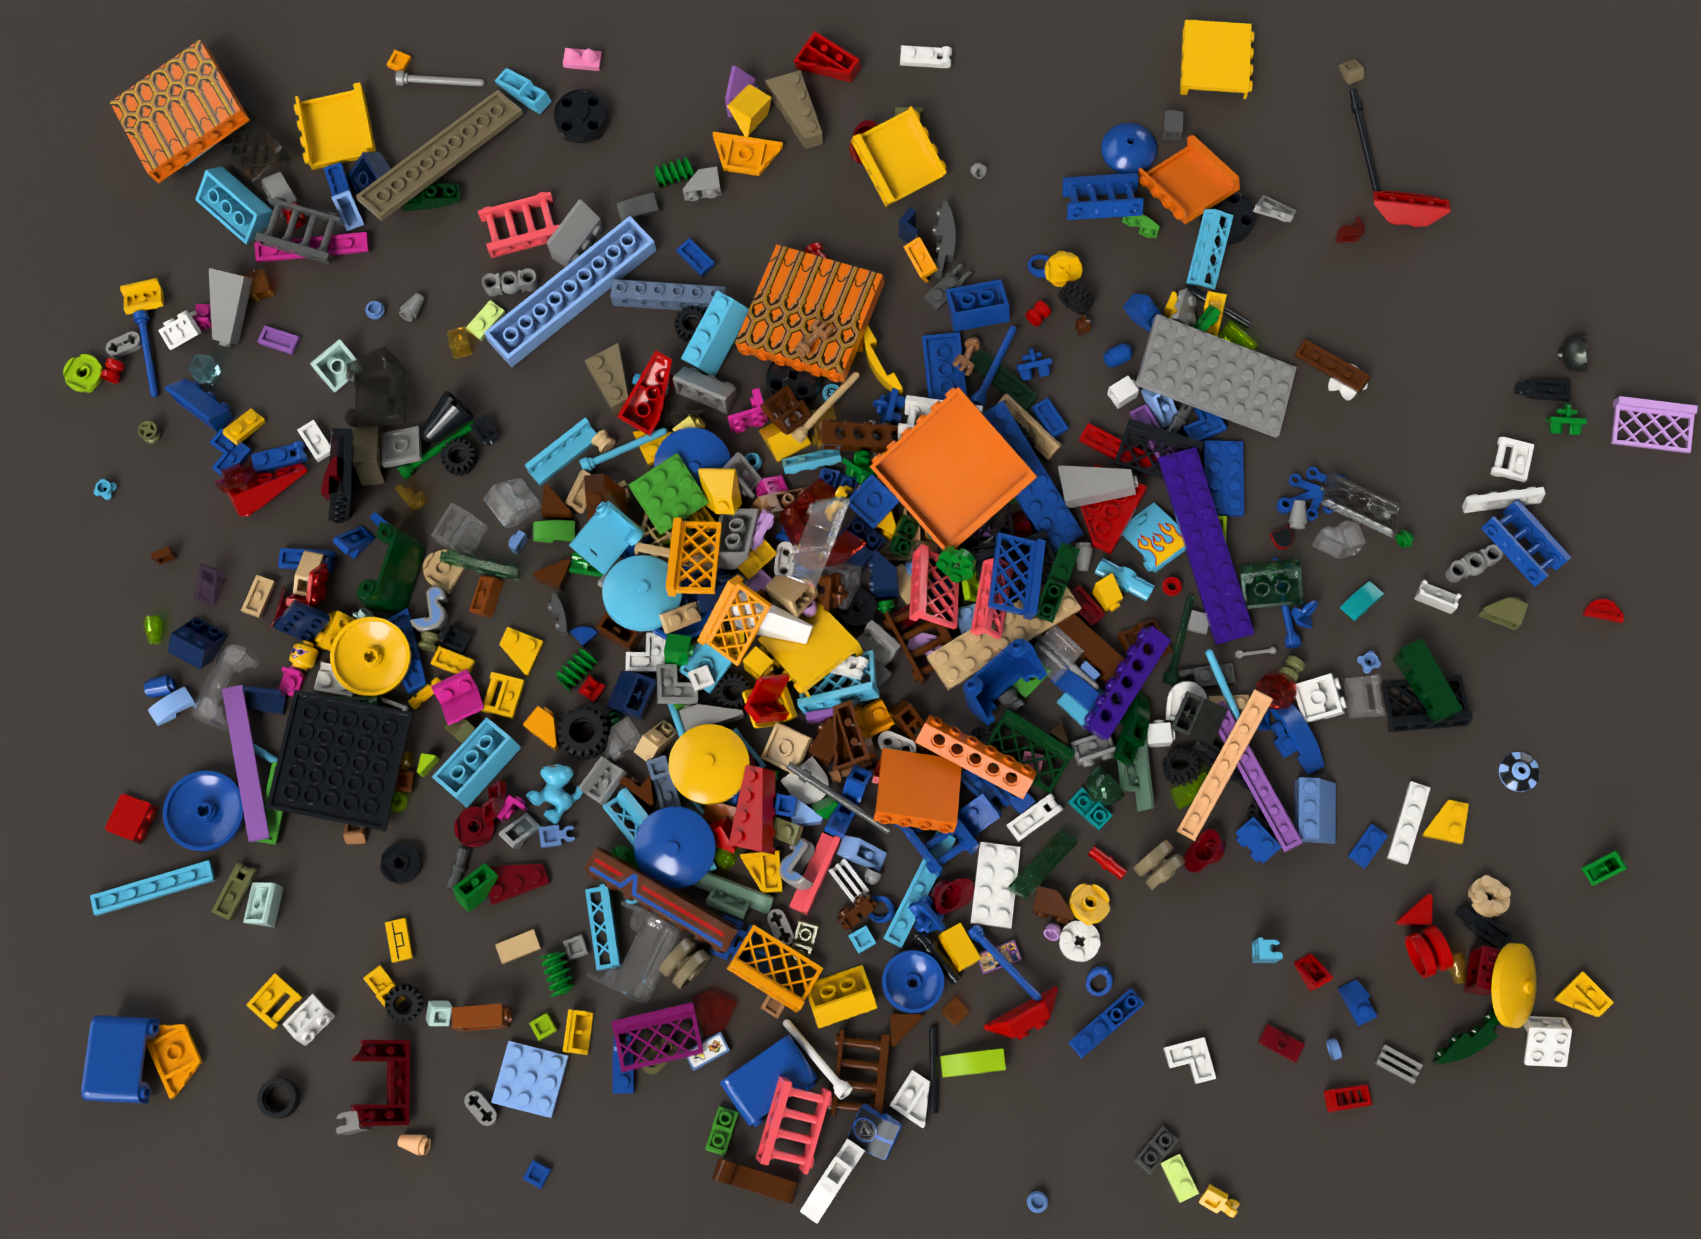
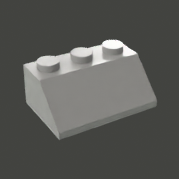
(574, 234)
(705, 389)
(736, 537)

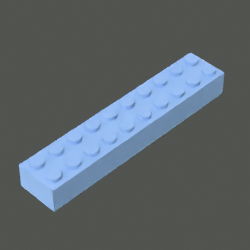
(570, 291)

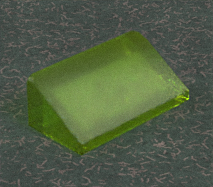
(1234, 334)
(1186, 794)

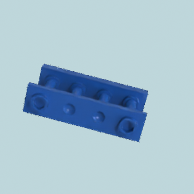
(1102, 185)
(1535, 533)
(966, 843)

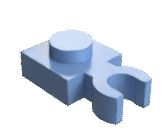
(551, 836)

